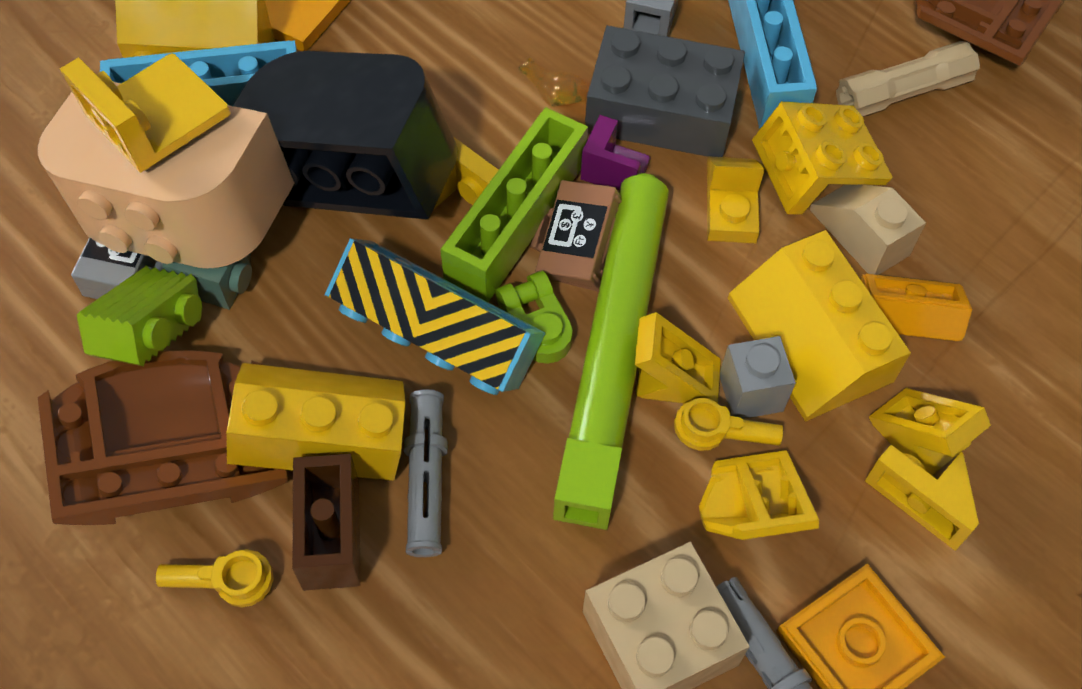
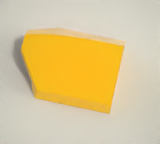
(756, 498)

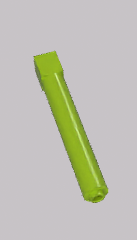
(609, 367)

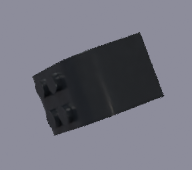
(356, 131)

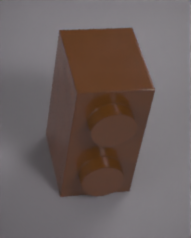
(326, 522)

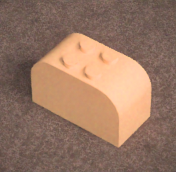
(191, 208)

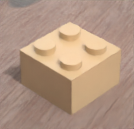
(664, 624)

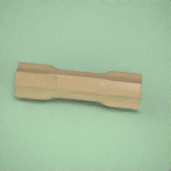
(938, 70)

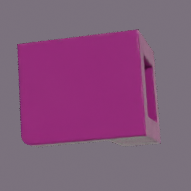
(605, 161)

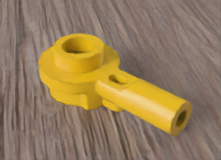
(705, 424)
(239, 577)

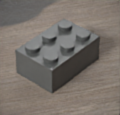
(665, 90)

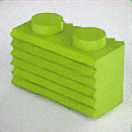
(140, 316)

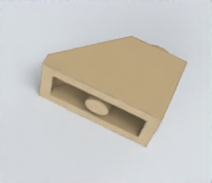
(870, 224)

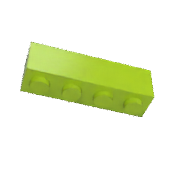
(513, 205)

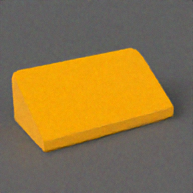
(921, 306)

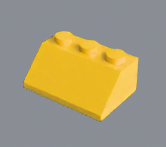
(189, 25)
(827, 323)
(315, 413)

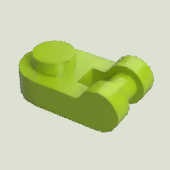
(549, 317)

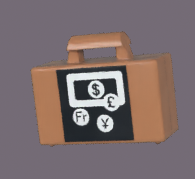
(577, 234)

